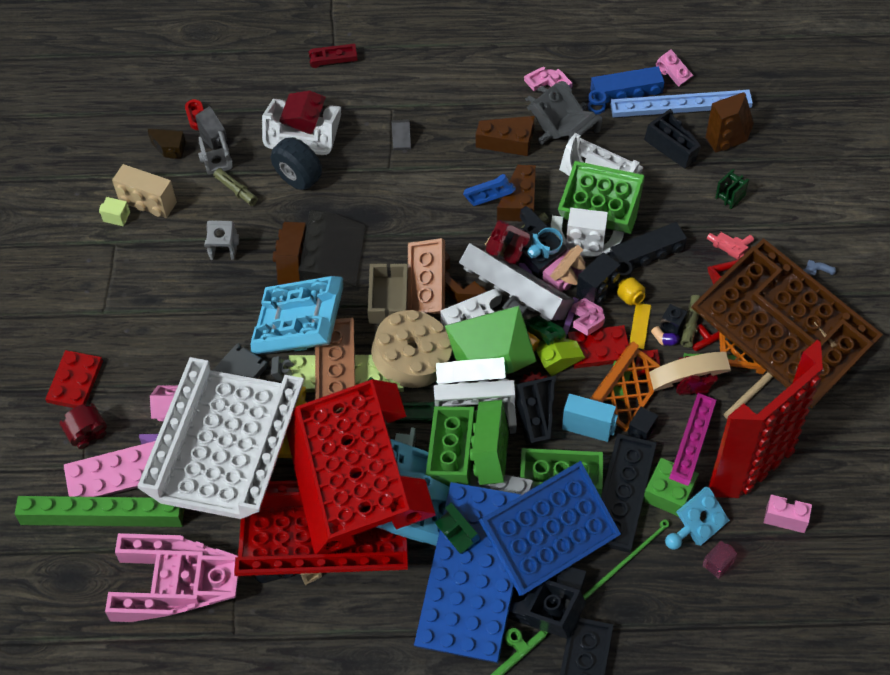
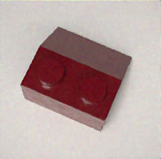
(302, 110)

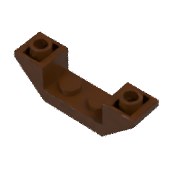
(455, 289)

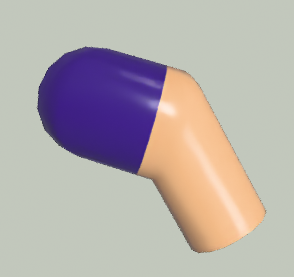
(665, 339)

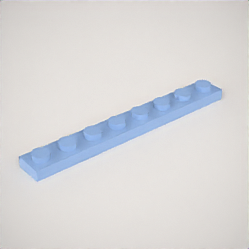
(676, 103)

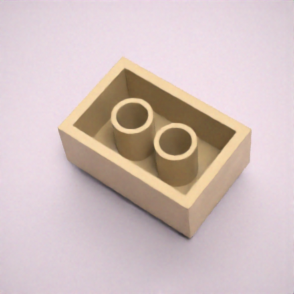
(144, 191)

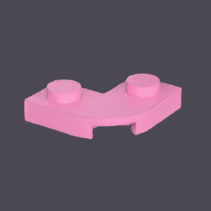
(544, 76)
(590, 316)

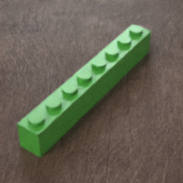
(97, 511)

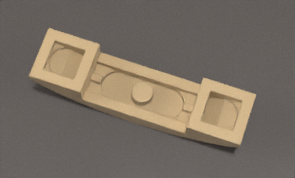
(694, 365)

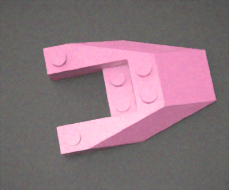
(183, 577)

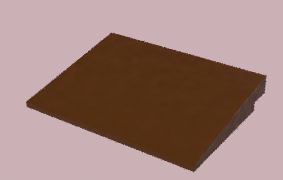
(753, 308)

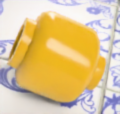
(631, 291)

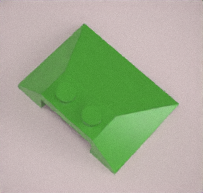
(493, 336)

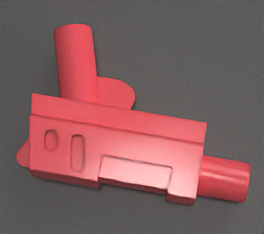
(734, 247)

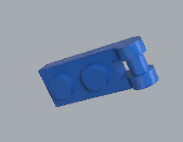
(489, 190)

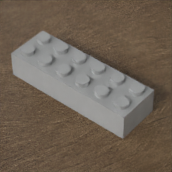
(517, 282)

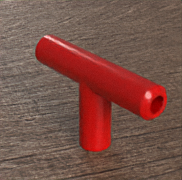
(708, 339)

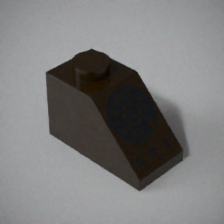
(168, 142)

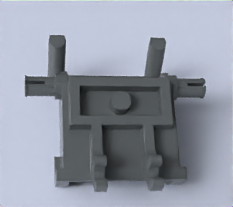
(561, 113)

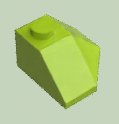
(559, 354)

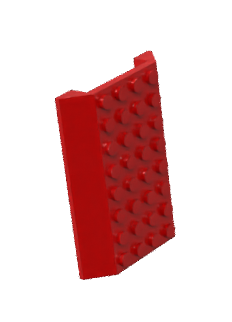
(759, 441)
(280, 542)

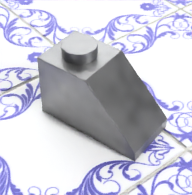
(209, 126)

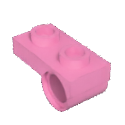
(674, 67)

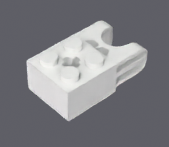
(472, 307)

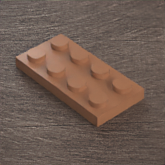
(426, 276)

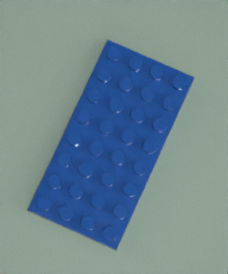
(469, 591)

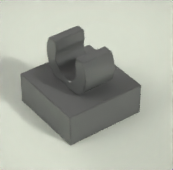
(280, 368)

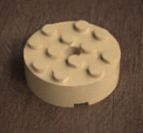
(409, 348)

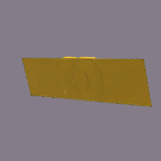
(640, 324)

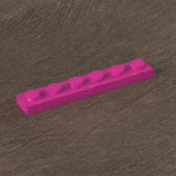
(692, 439)

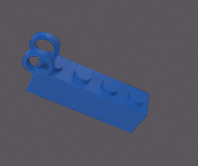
(625, 85)

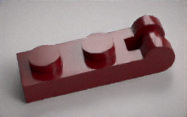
(332, 55)

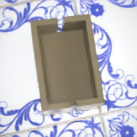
(386, 293)

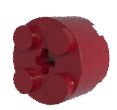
(83, 425)

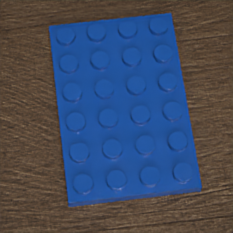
(549, 528)

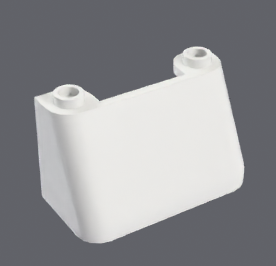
(321, 139)

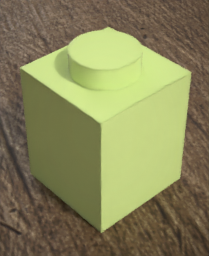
(114, 211)

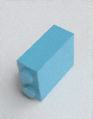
(589, 418)

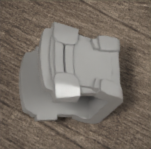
(223, 154)
(229, 240)

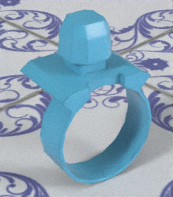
(538, 248)

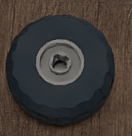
(296, 163)

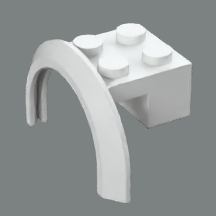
(588, 231)

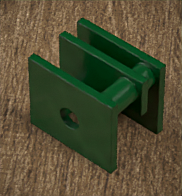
(735, 191)

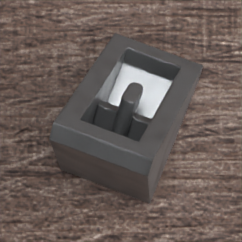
(401, 134)

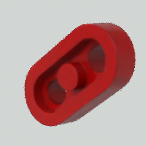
(192, 108)

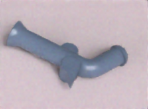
(812, 267)

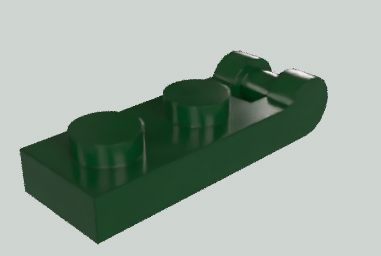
(545, 329)

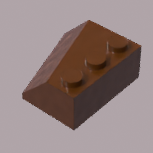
(729, 122)

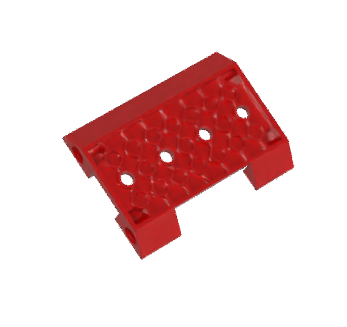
(326, 466)

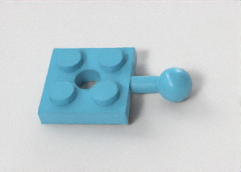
(690, 516)

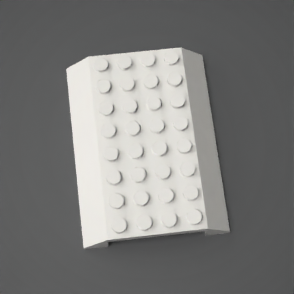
(219, 441)

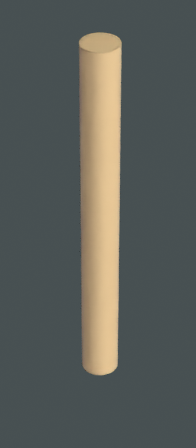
(749, 394)

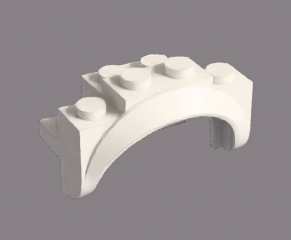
(594, 155)

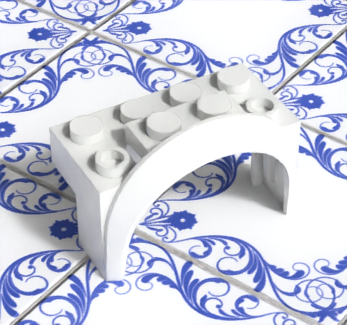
(473, 393)

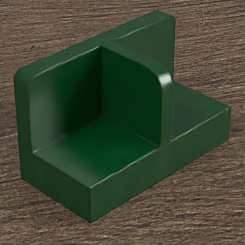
(457, 529)

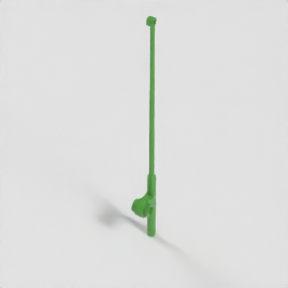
(523, 648)

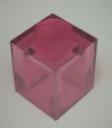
(720, 559)

